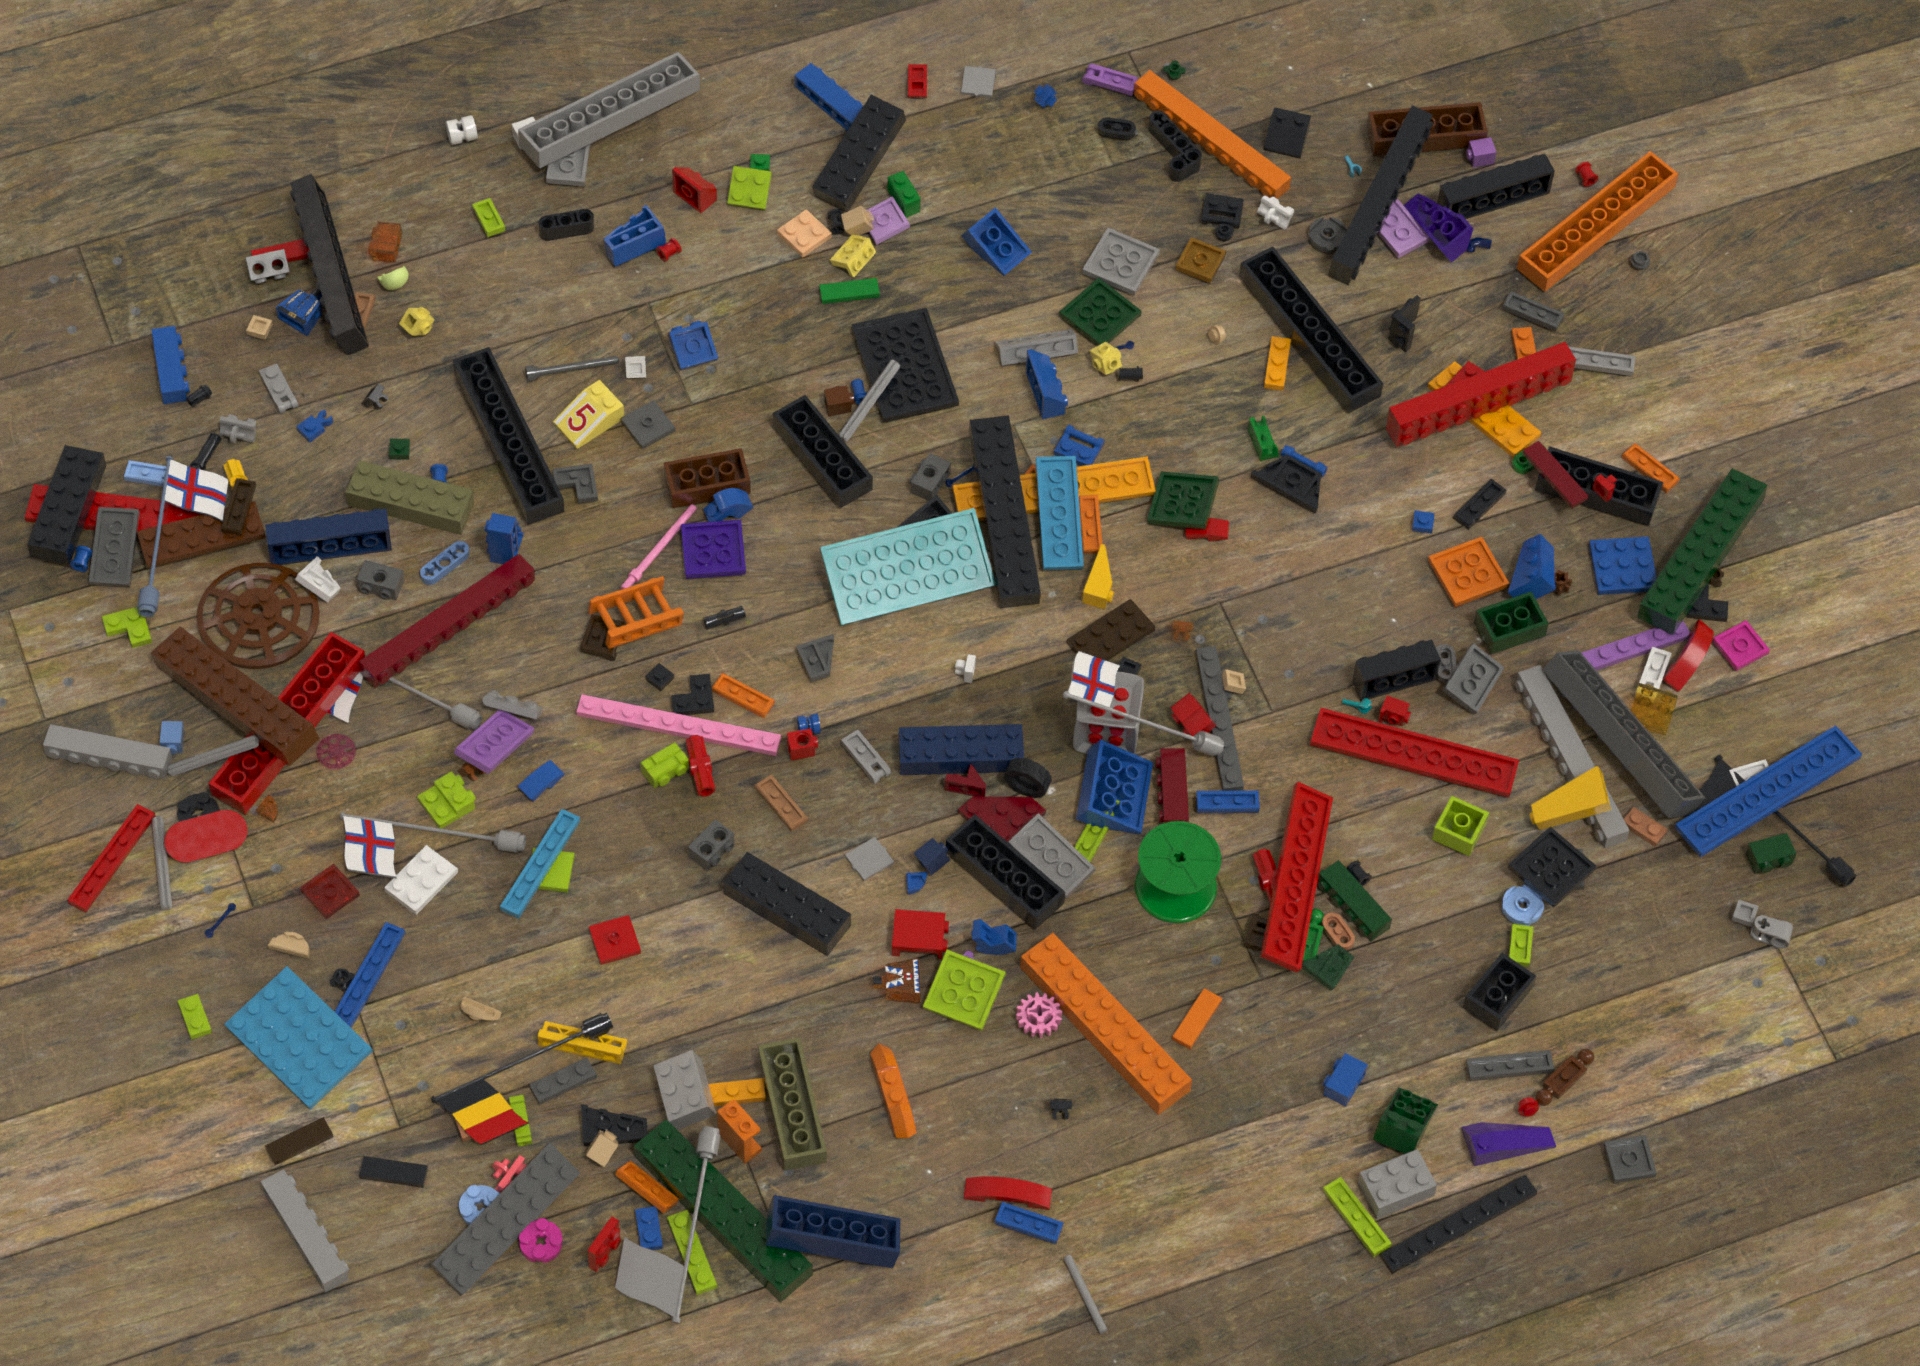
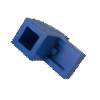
(728, 502)
(994, 940)

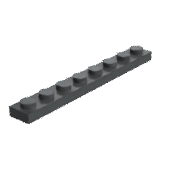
(1218, 711)

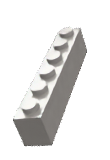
(107, 751)
(304, 1230)

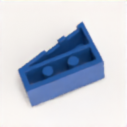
(635, 237)
(503, 538)
(1534, 568)

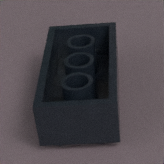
(1396, 670)

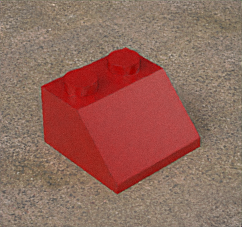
(693, 188)

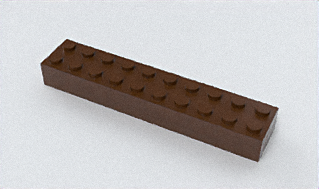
(235, 695)

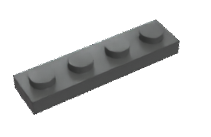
(1509, 1065)

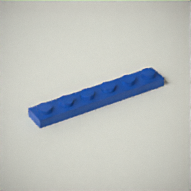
(369, 973)

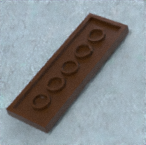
(196, 537)

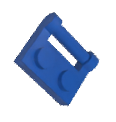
(1084, 454)

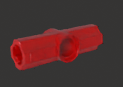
(700, 765)
(1266, 871)

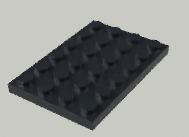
(923, 376)

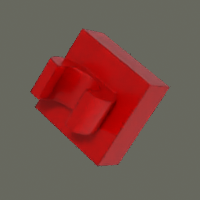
(1604, 486)

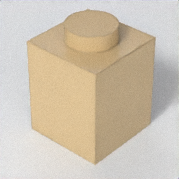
(857, 221)
(602, 1147)

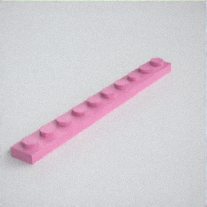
(678, 725)

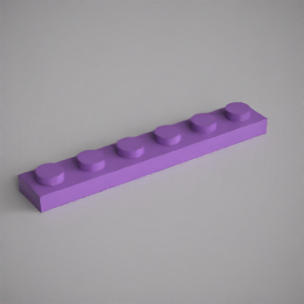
(1634, 646)

